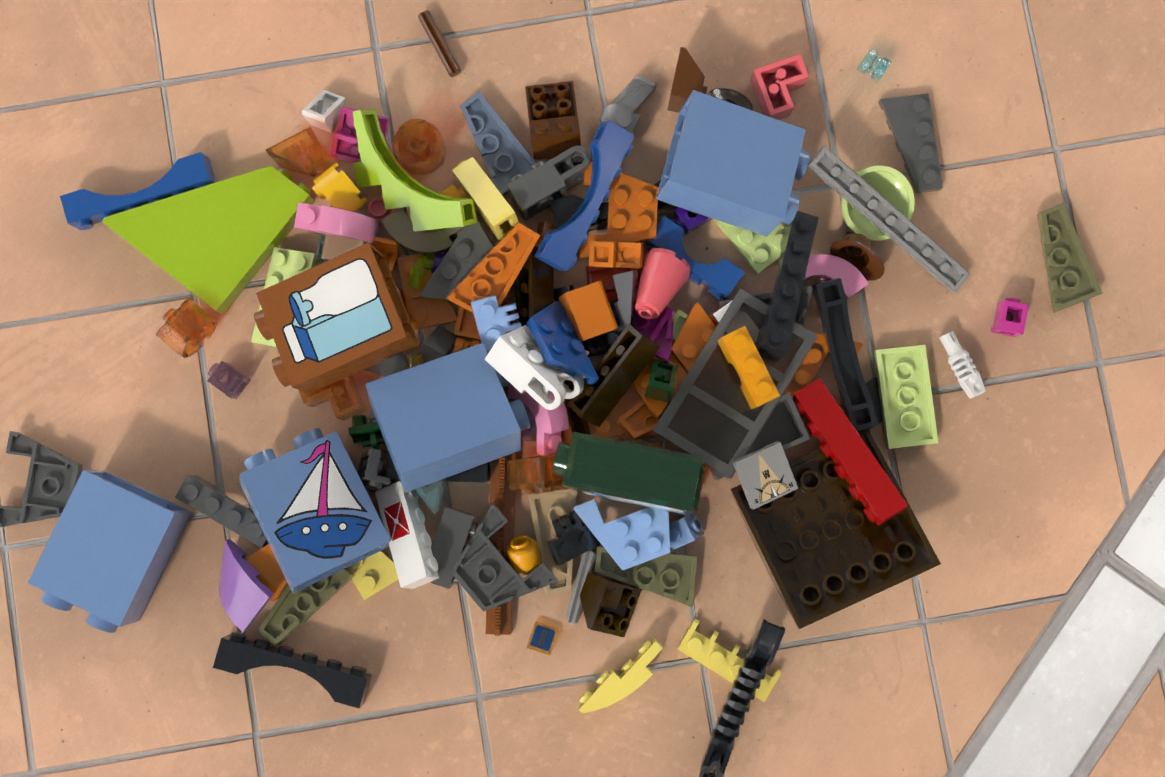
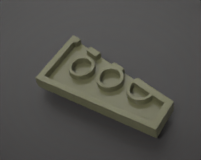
(1066, 263)
(667, 575)
(296, 608)

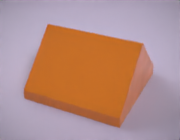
(589, 311)

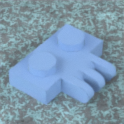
(493, 320)

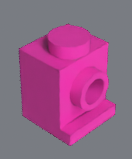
(1018, 316)

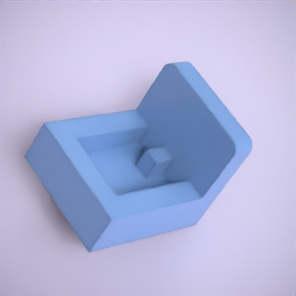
(684, 531)

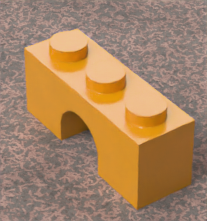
(754, 376)

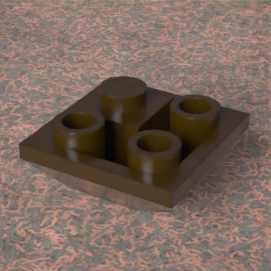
(608, 604)

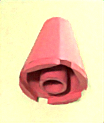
(659, 281)

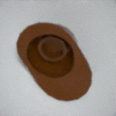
(859, 252)

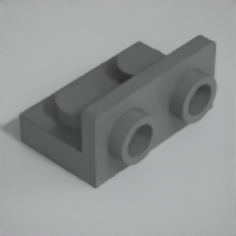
(369, 466)

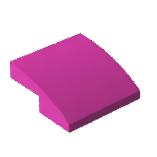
(345, 139)

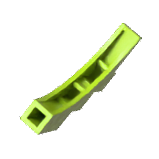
(399, 189)

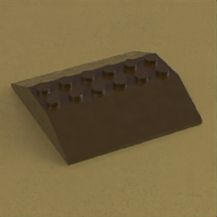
(825, 547)

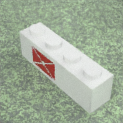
(408, 536)

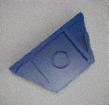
(560, 343)

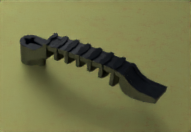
(749, 678)

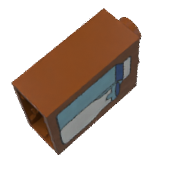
(335, 320)

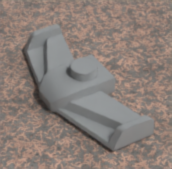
(627, 102)

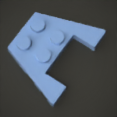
(629, 538)

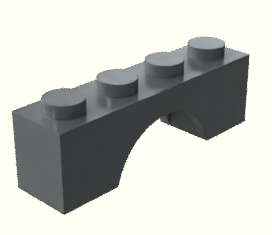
(222, 509)

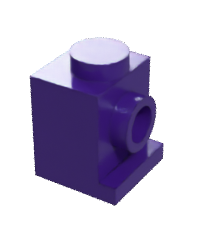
(687, 223)

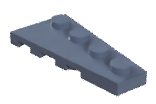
(496, 143)

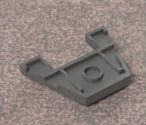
(48, 482)
(488, 574)

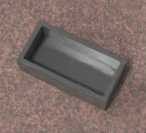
(782, 426)

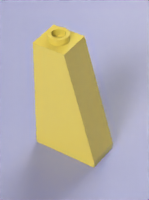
(486, 197)

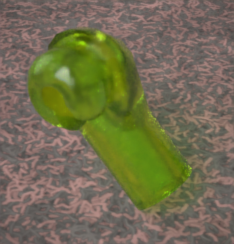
(418, 269)

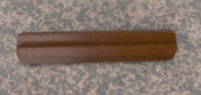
(439, 43)

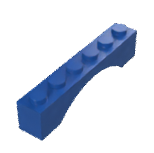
(607, 151)
(88, 208)

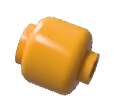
(524, 554)

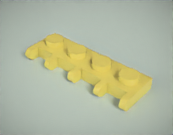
(720, 659)

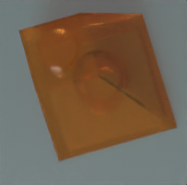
(302, 153)

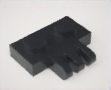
(571, 538)

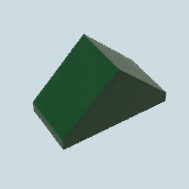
(661, 381)

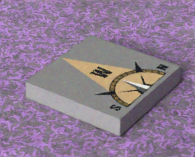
(765, 475)

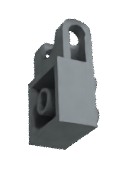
(548, 181)

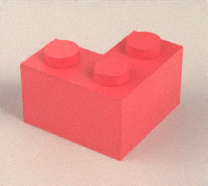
(773, 85)

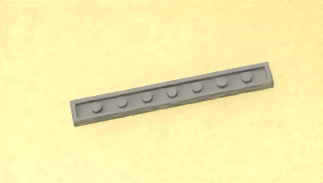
(888, 219)

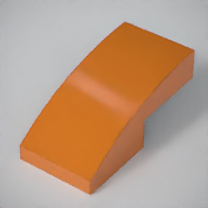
(616, 254)

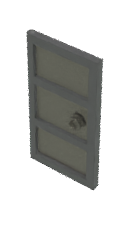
(709, 408)

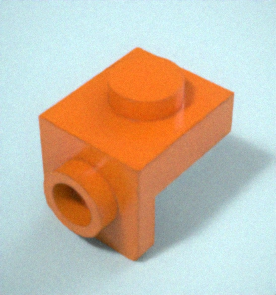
(389, 249)

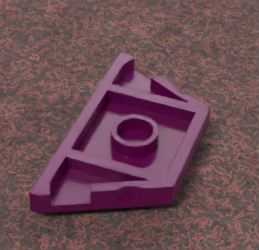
(659, 330)

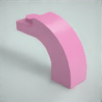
(336, 222)
(830, 267)
(548, 422)

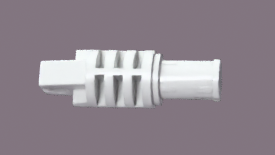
(962, 365)

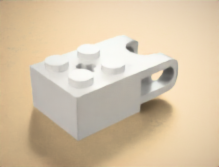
(522, 364)

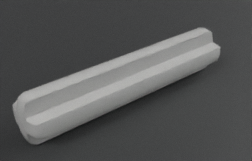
(575, 605)

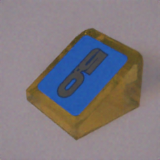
(542, 638)

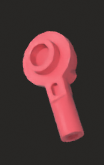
(376, 208)

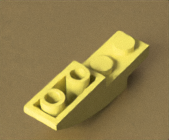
(614, 687)

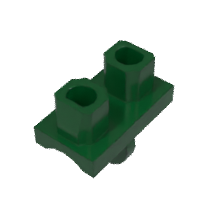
(366, 433)

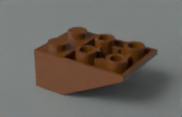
(552, 119)

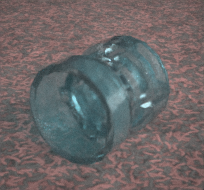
(879, 68)

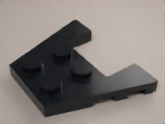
(621, 310)

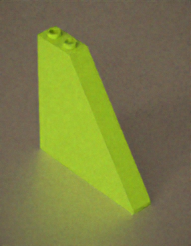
(216, 233)

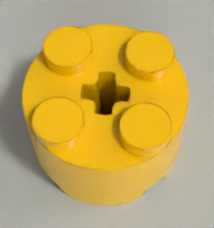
(338, 189)

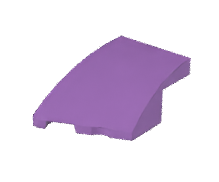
(239, 588)

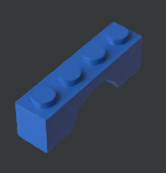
(718, 277)

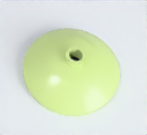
(892, 187)

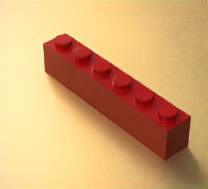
(849, 453)

